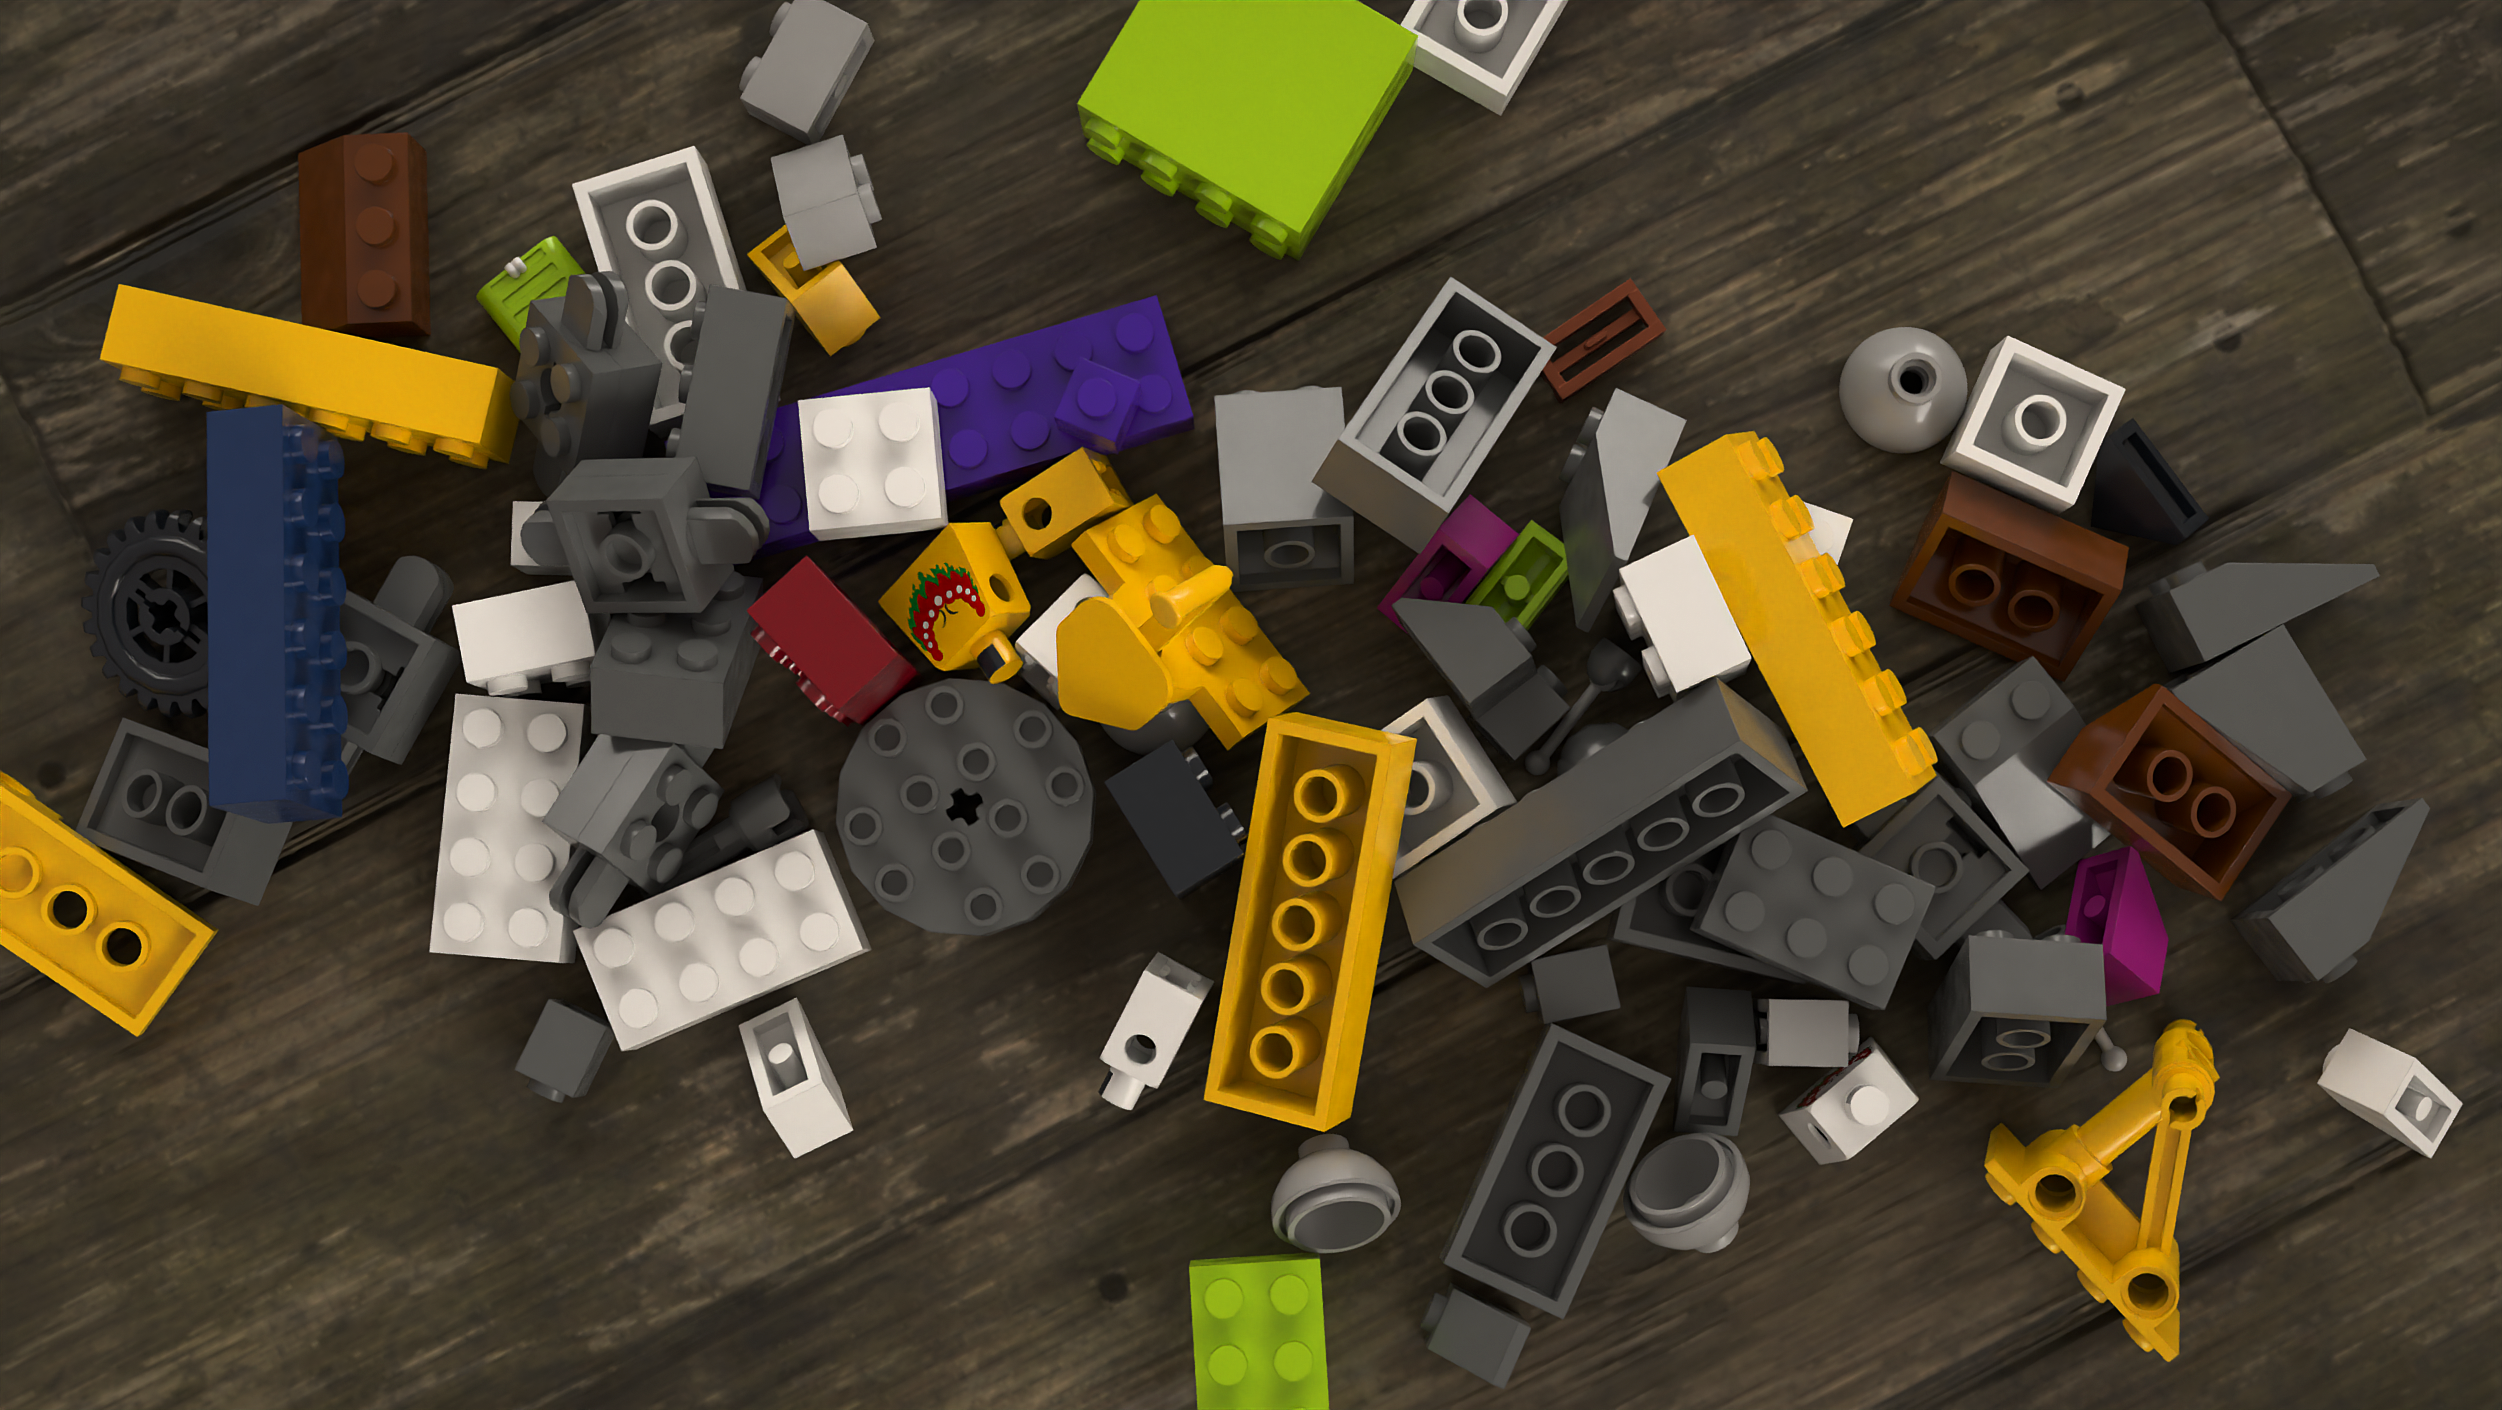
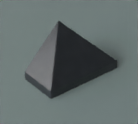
(2140, 491)

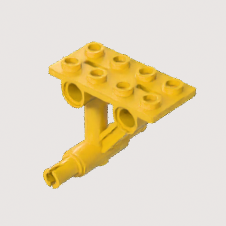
(2116, 1252)

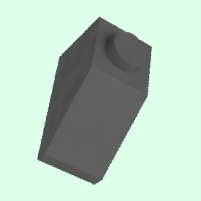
(1470, 649)
(1713, 1060)
(1475, 1333)

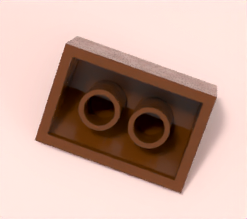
(365, 236)
(2010, 576)
(2171, 790)

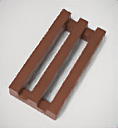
(1640, 311)

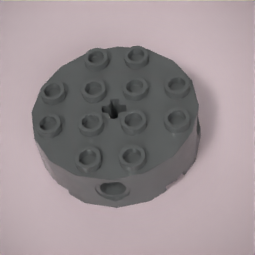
(905, 785)

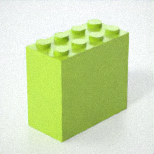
(1248, 105)

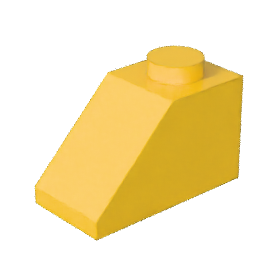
(823, 297)

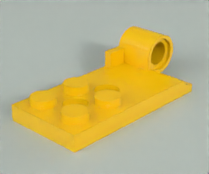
(46, 858)

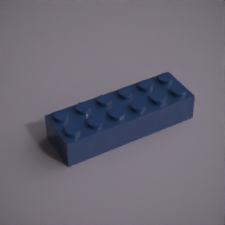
(274, 616)

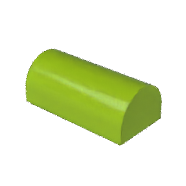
(1525, 577)

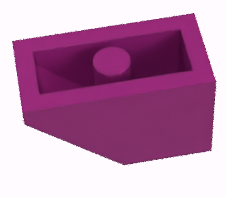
(1454, 558)
(2118, 909)

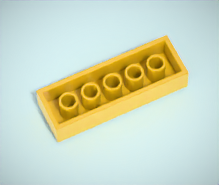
(321, 374)
(1799, 625)
(1309, 919)

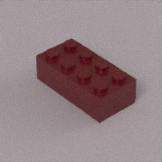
(831, 645)

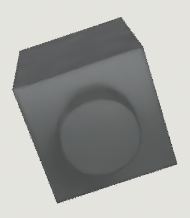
(1523, 715)
(1569, 985)
(565, 1050)

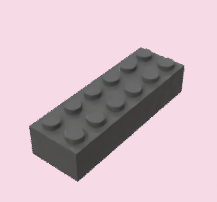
(1600, 834)

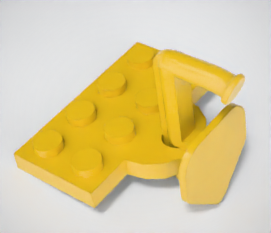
(1166, 634)

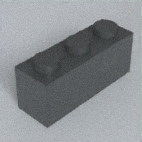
(733, 387)

